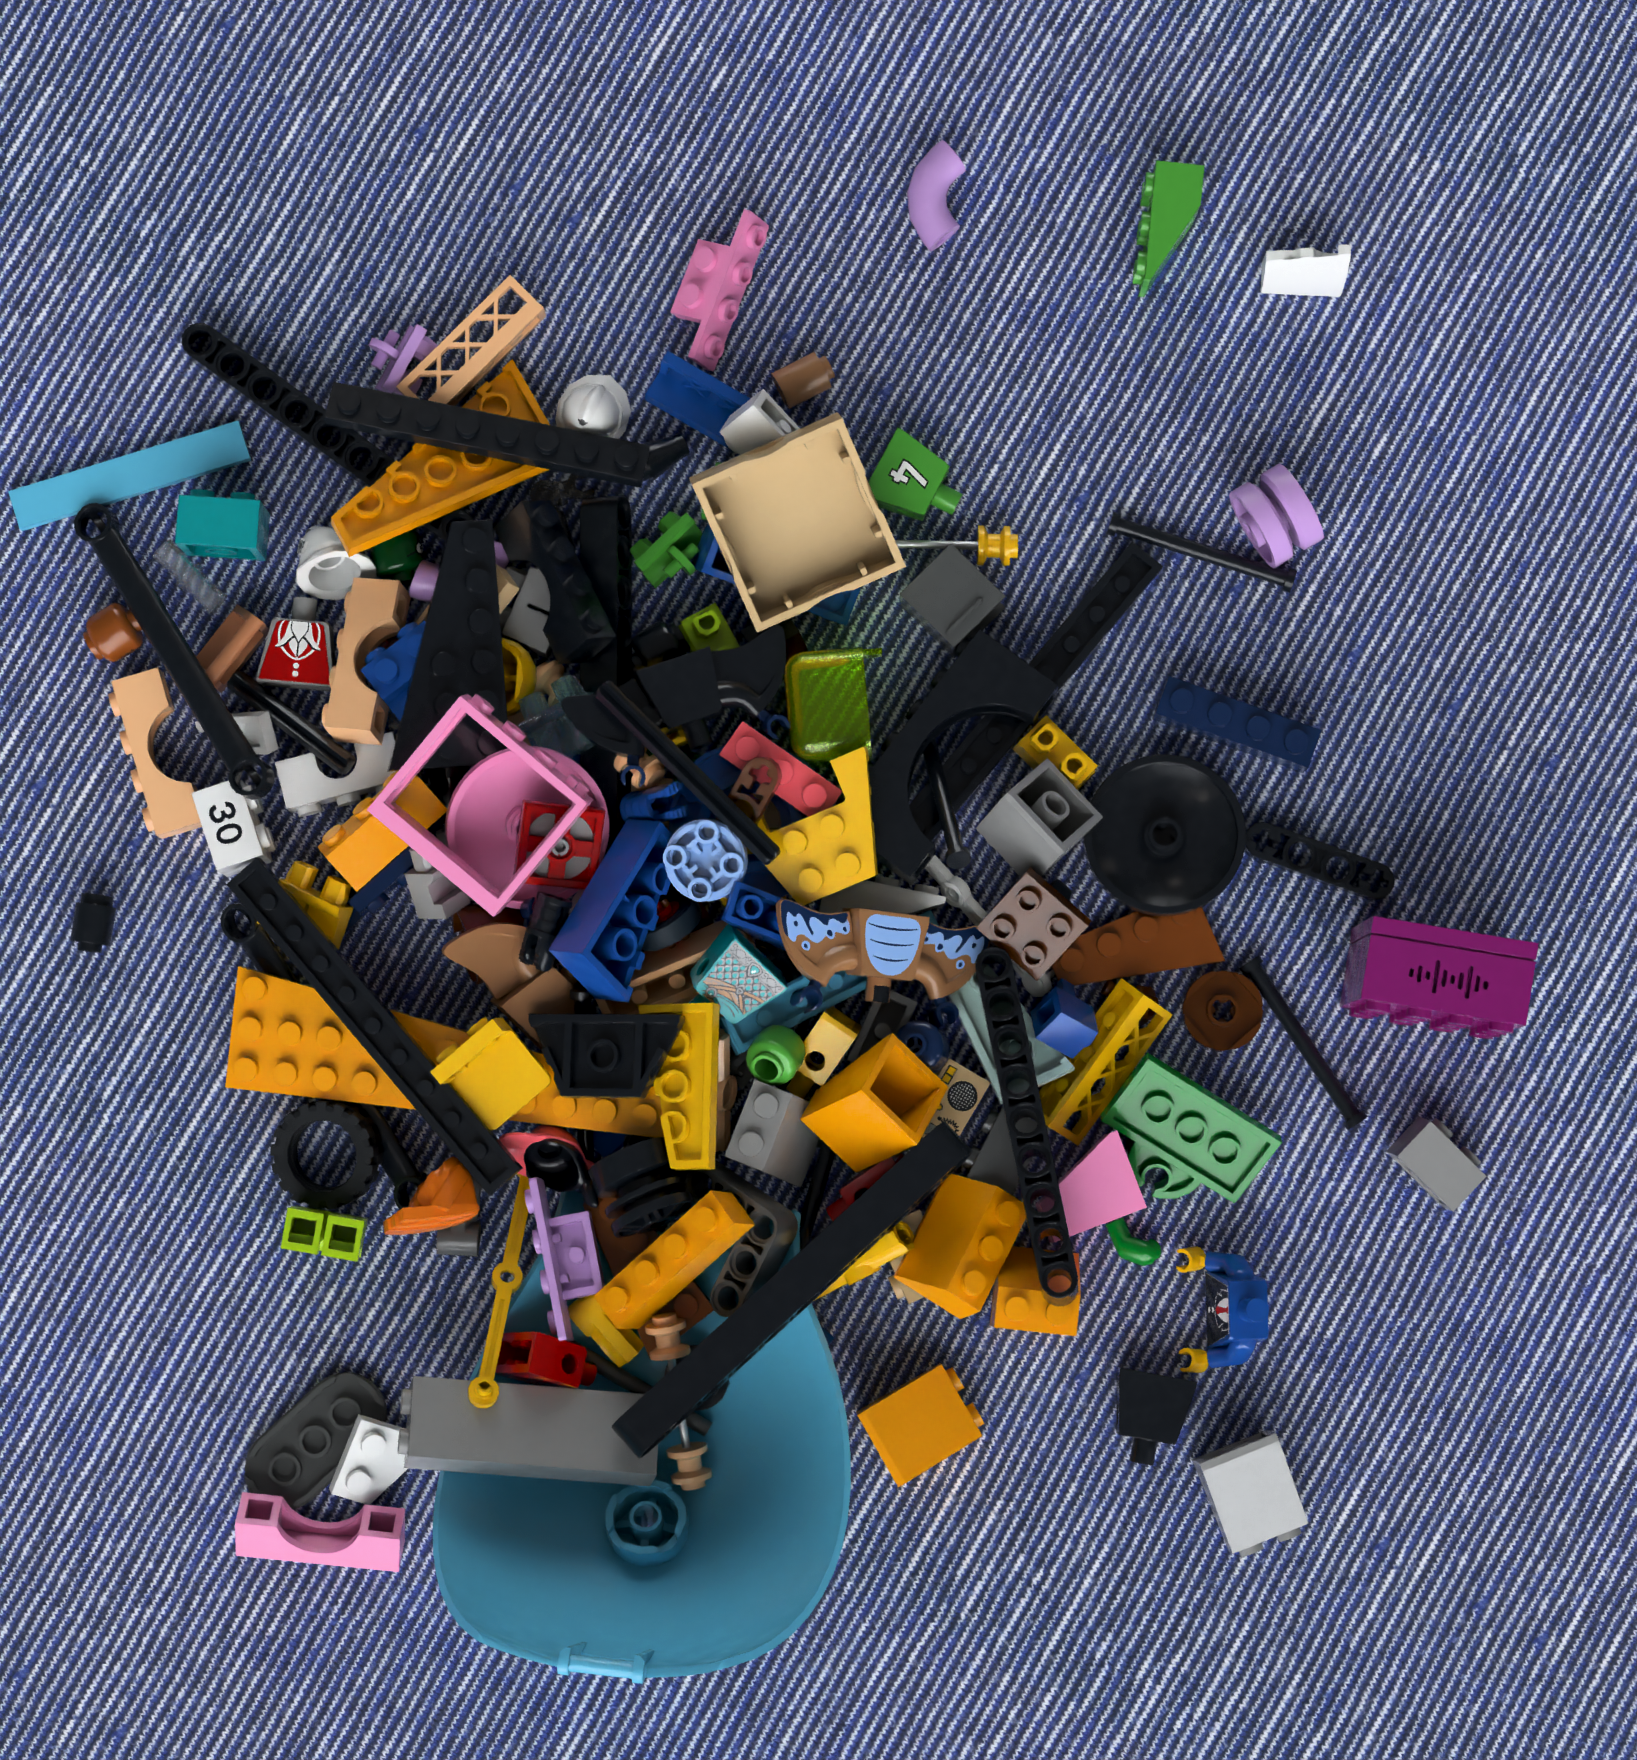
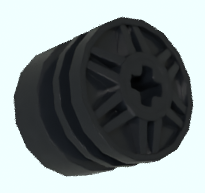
(644, 1195)

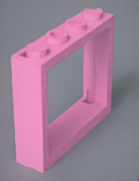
(438, 853)

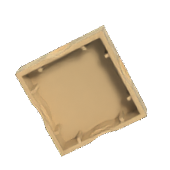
(797, 521)

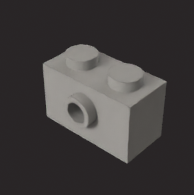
(1437, 1162)

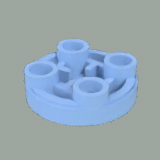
(705, 860)

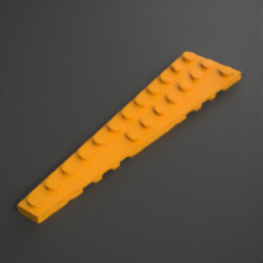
(297, 1046)

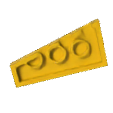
(690, 1086)

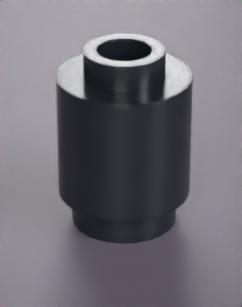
(93, 922)

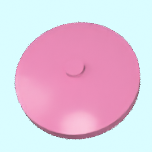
(487, 812)

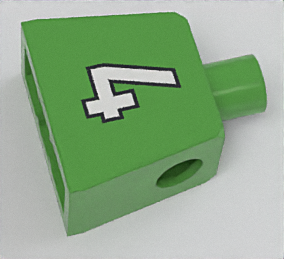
(912, 479)

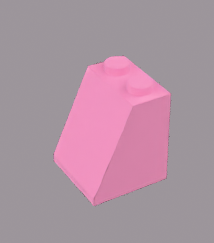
(1097, 1188)

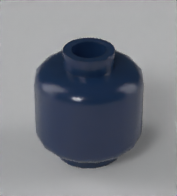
(934, 1047)

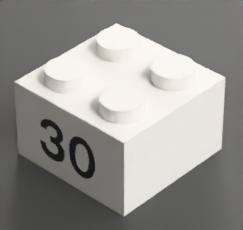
(233, 827)

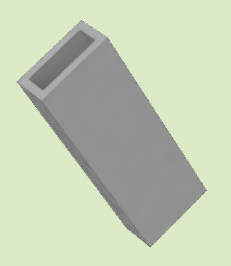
(523, 1434)

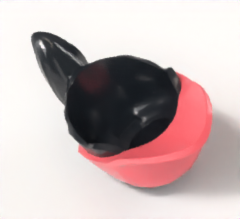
(555, 1158)

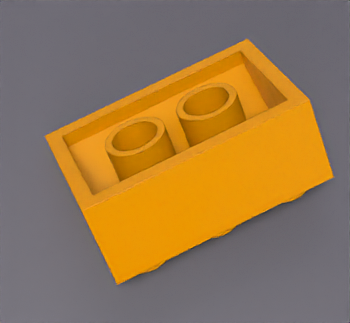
(365, 844)
(962, 1244)

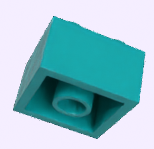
(222, 526)

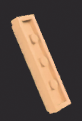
(489, 352)

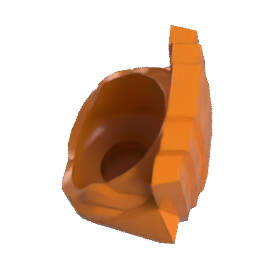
(439, 1202)

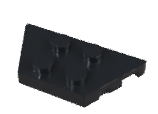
(606, 1051)

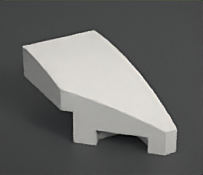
(257, 730)

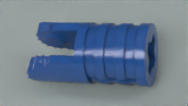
(653, 804)

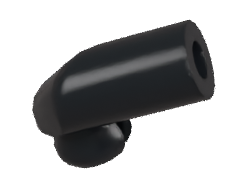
(780, 959)

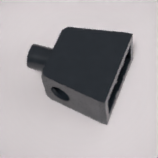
(1150, 1410)

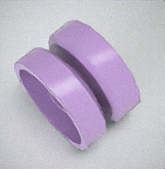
(1276, 515)

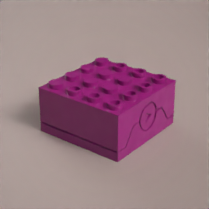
(1438, 977)

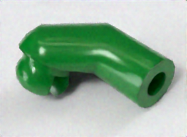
(1132, 1248)

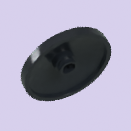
(1165, 835)

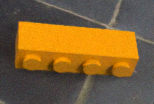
(674, 1260)

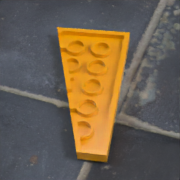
(438, 479)

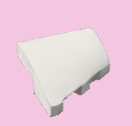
(1305, 272)

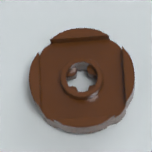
(1219, 1033)

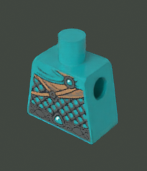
(736, 976)

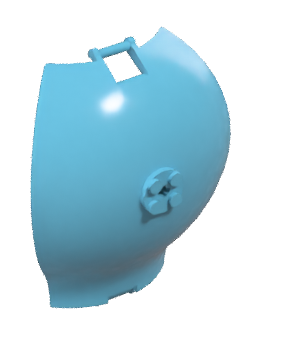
(722, 1571)

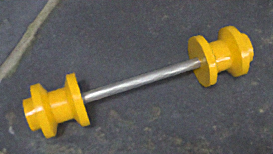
(987, 545)

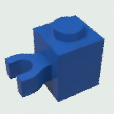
(1064, 1020)

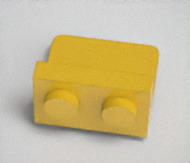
(492, 1071)

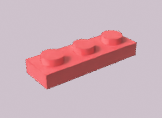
(799, 784)

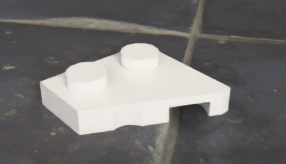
(368, 1461)

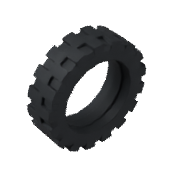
(291, 1172)

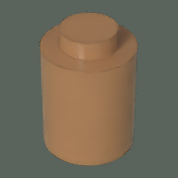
(803, 379)

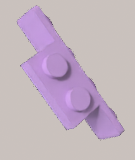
(568, 1257)

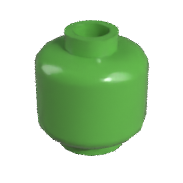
(775, 1055)

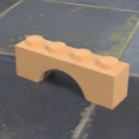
(373, 614)
(143, 705)

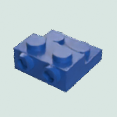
(392, 668)

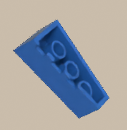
(615, 911)

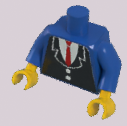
(1234, 1309)

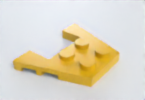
(832, 845)

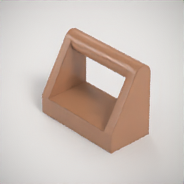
(232, 646)

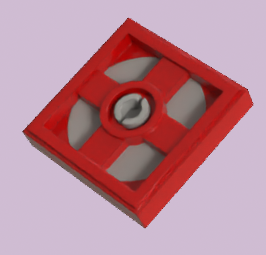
(576, 854)

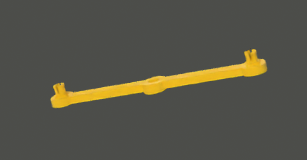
(484, 1389)

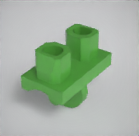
(670, 551)

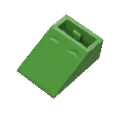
(1172, 203)

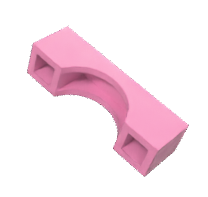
(273, 1530)

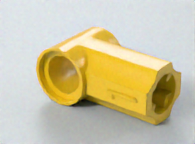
(617, 1344)

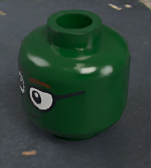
(398, 557)

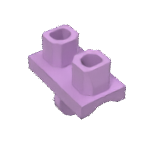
(412, 345)

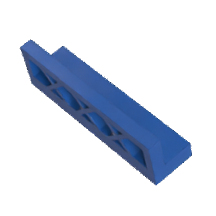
(694, 397)

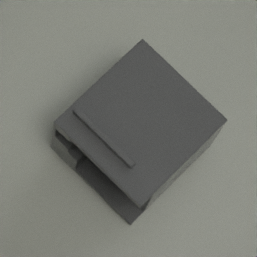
(952, 599)

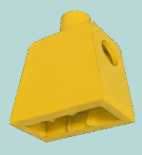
(832, 1039)

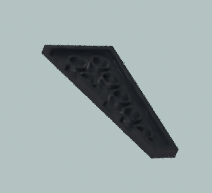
(457, 653)

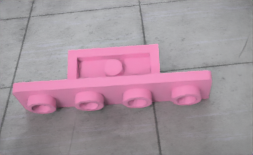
(716, 287)

